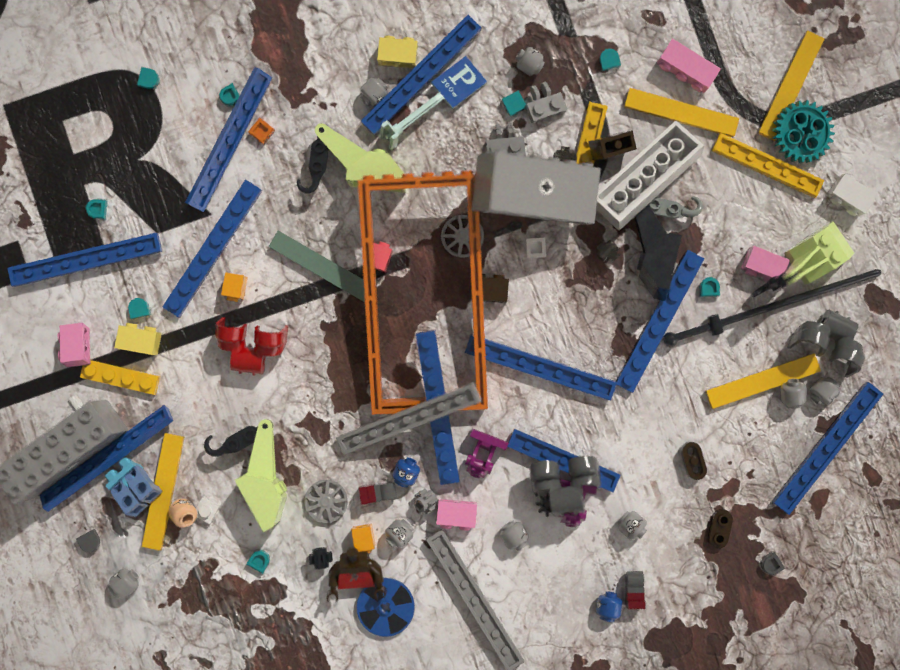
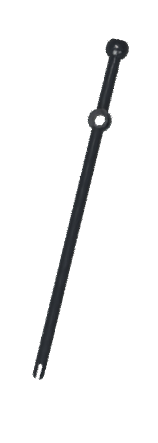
(715, 323)

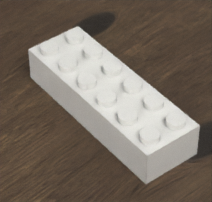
(648, 175)

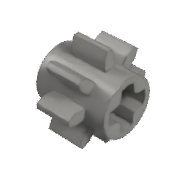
(425, 501)

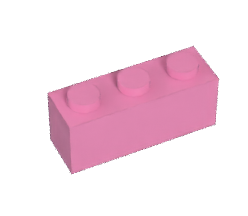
(688, 66)

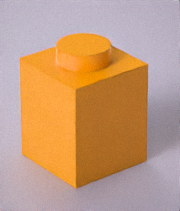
(234, 286)
(363, 538)

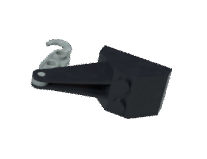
(658, 247)

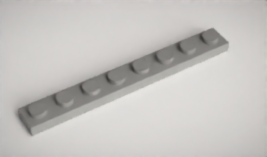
(409, 418)
(475, 600)

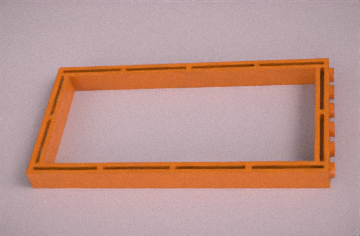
(408, 181)

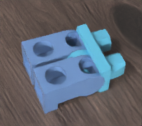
(131, 487)

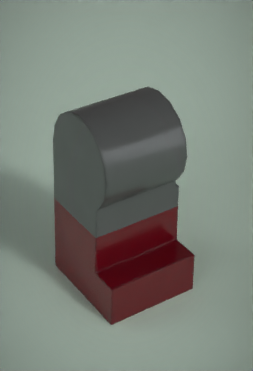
(377, 492)
(635, 590)

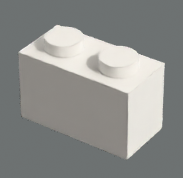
(851, 195)

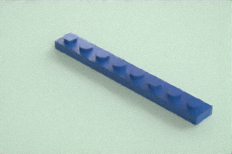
(421, 74)
(228, 139)
(212, 248)
(84, 259)
(659, 322)
(545, 368)
(434, 387)
(827, 448)
(106, 458)

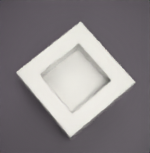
(535, 248)
(207, 510)

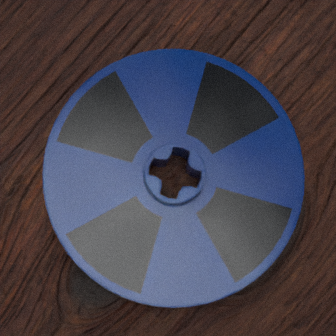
(388, 622)

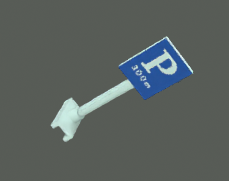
(452, 86)

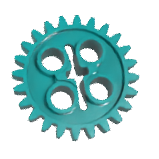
(818, 138)

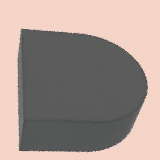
(89, 541)
(771, 564)

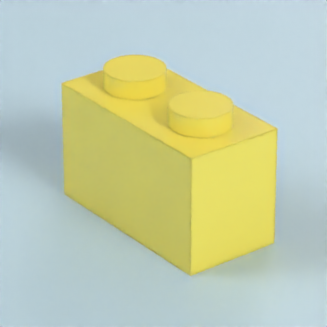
(397, 52)
(138, 340)

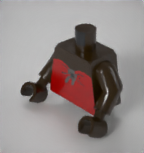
(355, 571)

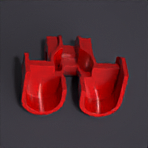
(249, 358)

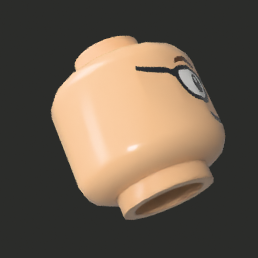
(182, 513)

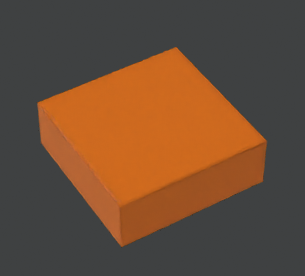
(261, 131)

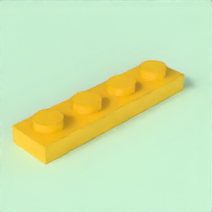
(121, 377)

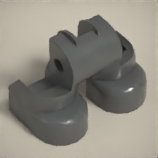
(837, 328)
(582, 471)

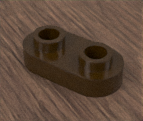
(693, 460)
(718, 528)

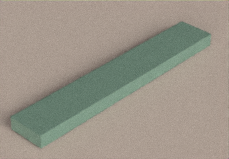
(318, 264)

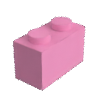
(763, 263)
(74, 345)
(456, 514)

